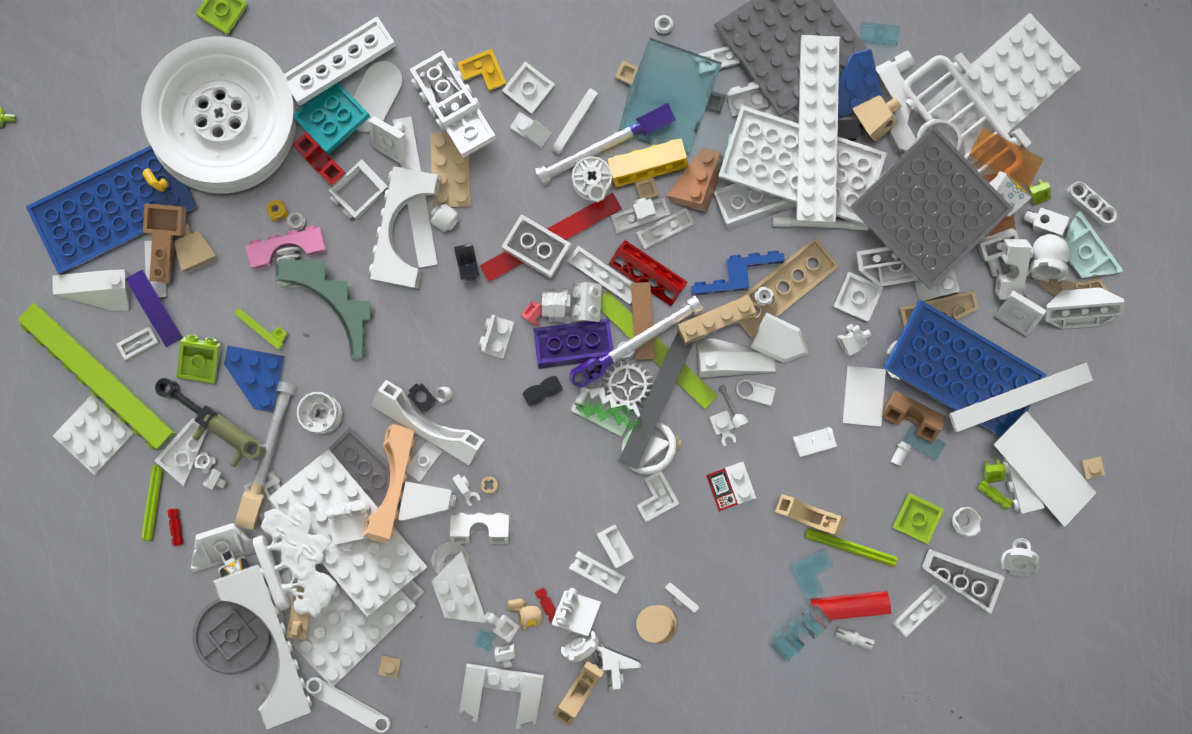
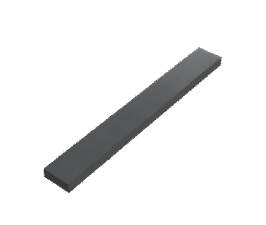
(655, 402)

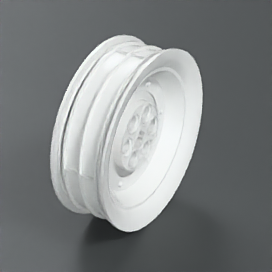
(197, 75)

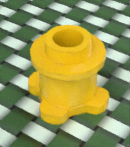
(281, 213)

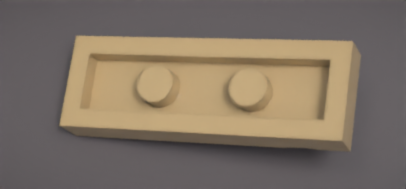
(298, 624)

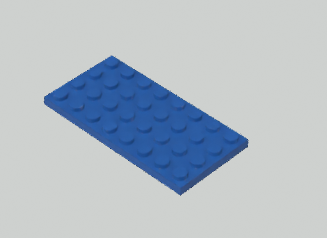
(103, 209)
(958, 364)

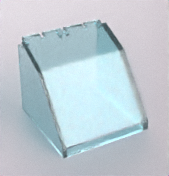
(674, 78)

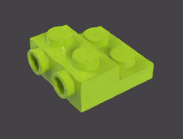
(198, 359)

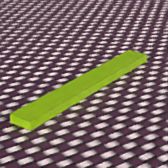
(687, 378)

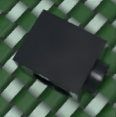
(850, 129)
(427, 404)

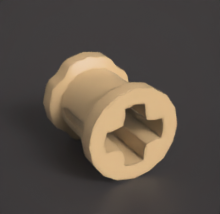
(483, 485)

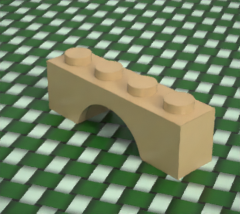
(715, 319)

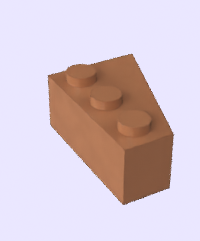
(698, 181)

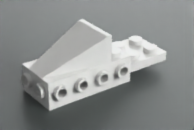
(452, 103)

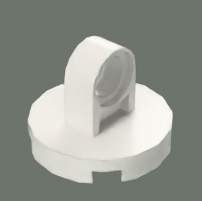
(1019, 560)
(580, 647)

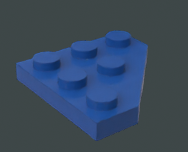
(857, 82)
(256, 375)

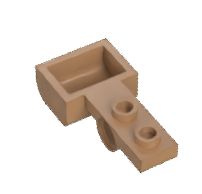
(163, 223)

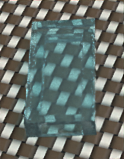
(928, 448)

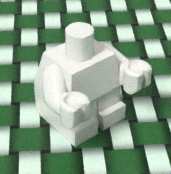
(854, 340)

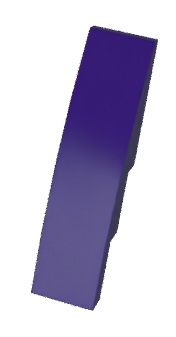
(154, 308)

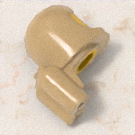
(528, 615)

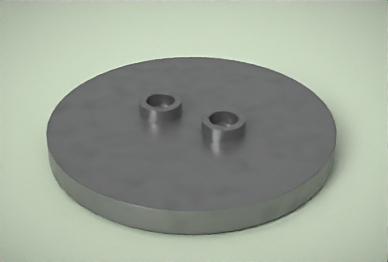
(230, 637)

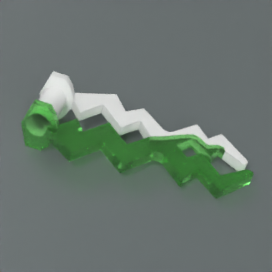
(614, 410)

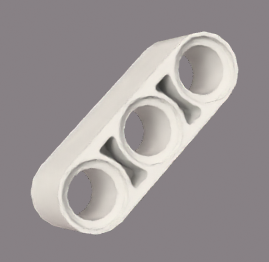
(1082, 202)

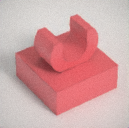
(532, 312)

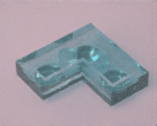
(806, 571)

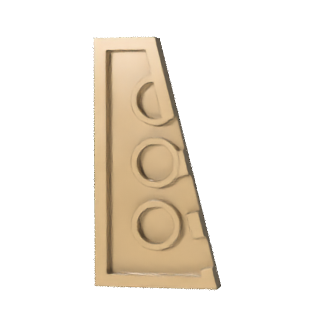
(954, 306)

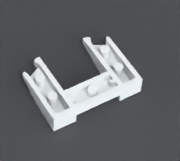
(482, 676)

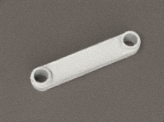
(348, 704)

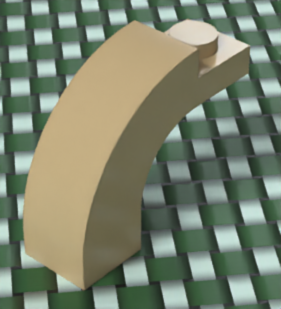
(810, 516)
(578, 693)

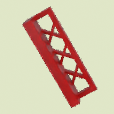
(650, 269)

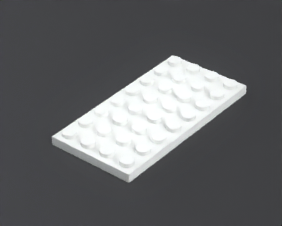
(1009, 80)
(766, 159)
(363, 568)

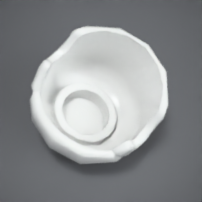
(966, 521)

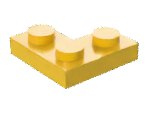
(485, 65)

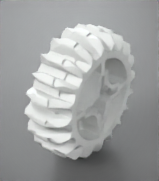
(636, 385)

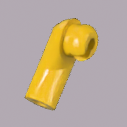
(153, 182)

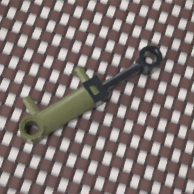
(212, 420)

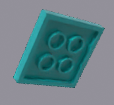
(331, 117)

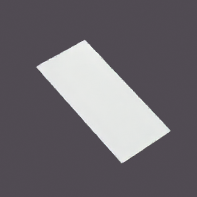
(1045, 468)

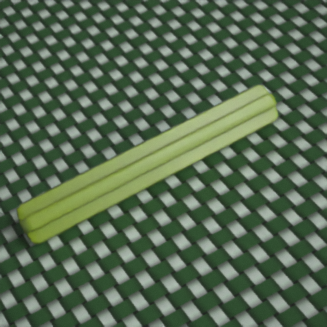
(152, 503)

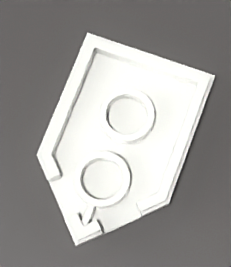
(779, 339)

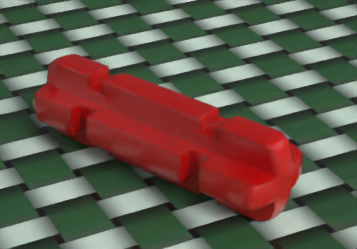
(175, 527)
(546, 603)

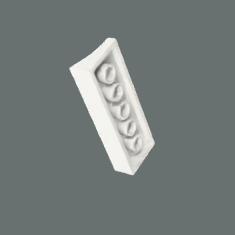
(745, 205)

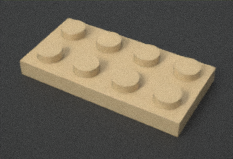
(453, 170)

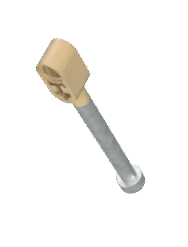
(252, 500)

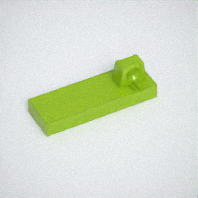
(276, 338)

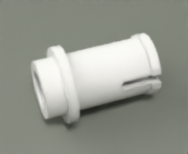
(901, 453)

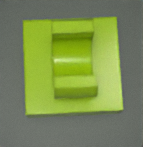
(1040, 193)
(994, 472)

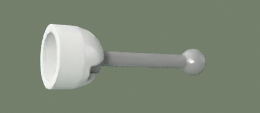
(738, 420)

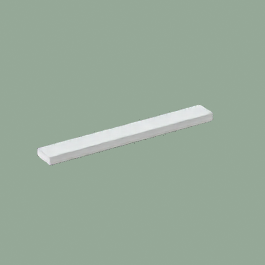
(418, 207)
(1020, 397)

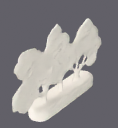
(300, 555)

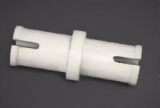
(854, 638)

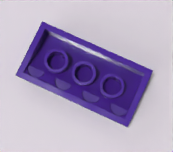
(572, 343)

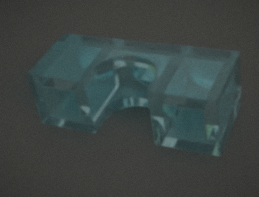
(813, 622)

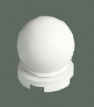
(1050, 258)

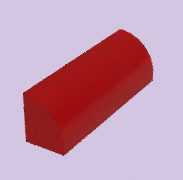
(854, 605)

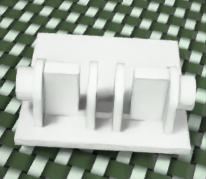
(347, 521)
(576, 613)

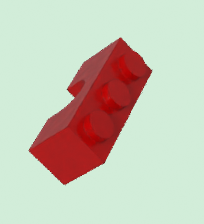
(318, 159)

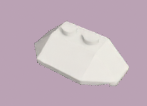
(883, 267)
(1083, 308)

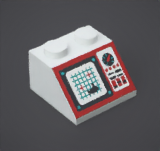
(731, 486)

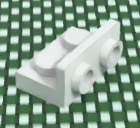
(747, 96)
(496, 337)

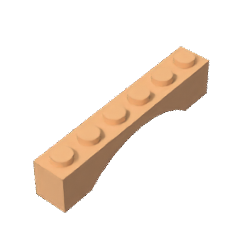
(397, 447)

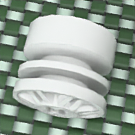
(591, 165)
(309, 409)

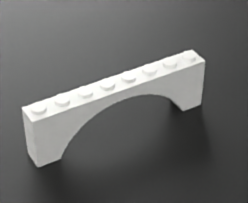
(287, 694)

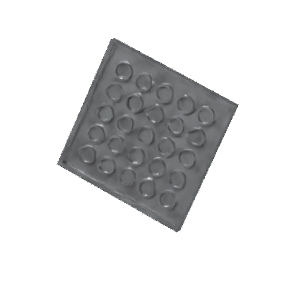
(768, 38)
(931, 207)

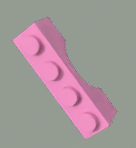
(262, 252)

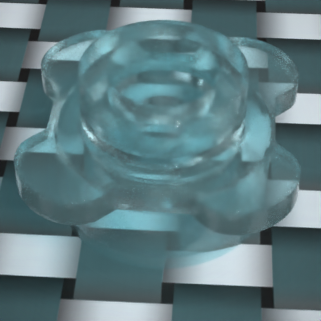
(489, 638)

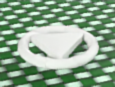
(653, 449)

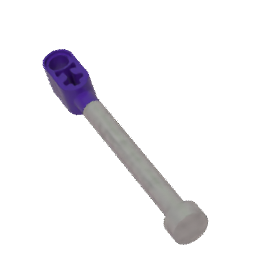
(645, 124)
(693, 307)

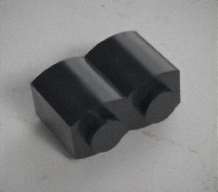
(538, 394)

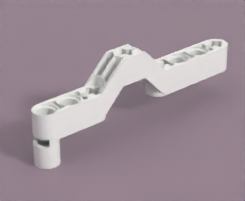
(892, 84)

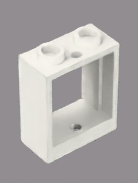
(351, 174)

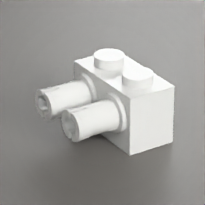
(991, 248)

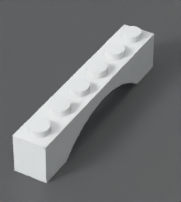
(395, 404)

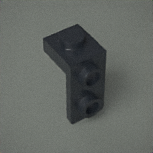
(466, 261)

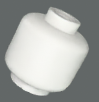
(444, 217)

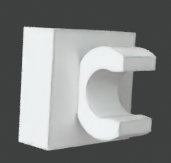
(213, 479)
(506, 654)

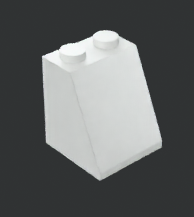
(424, 501)

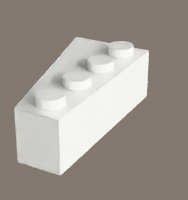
(969, 580)

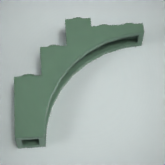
(312, 277)

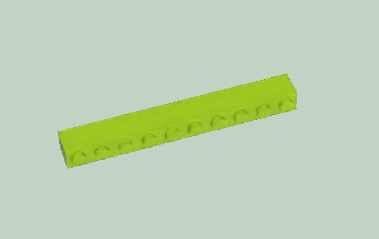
(96, 376)

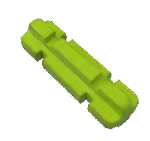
(995, 495)

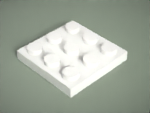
(93, 434)

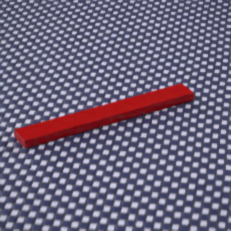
(565, 229)

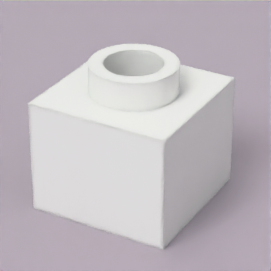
(644, 209)

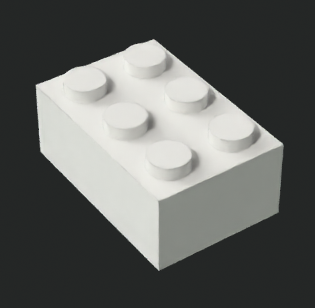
(536, 246)

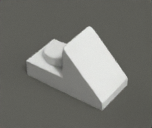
(530, 130)

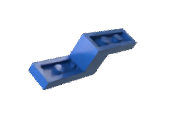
(737, 273)

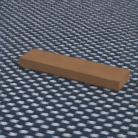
(642, 317)

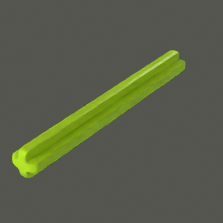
(850, 547)

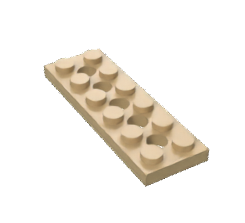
(797, 289)

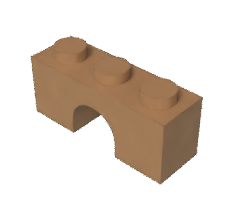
(927, 420)

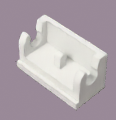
(814, 442)
(615, 546)

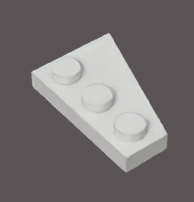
(181, 452)

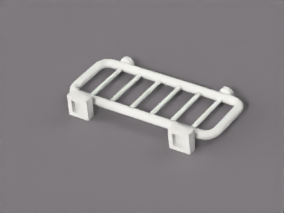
(962, 65)

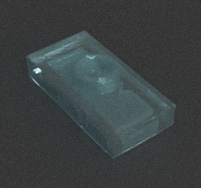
(879, 33)

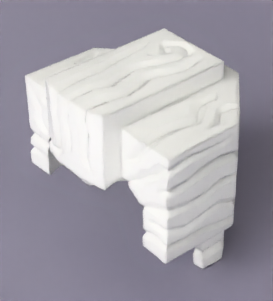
(555, 304)

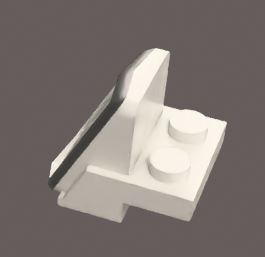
(614, 662)

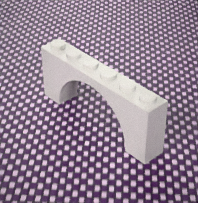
(403, 188)

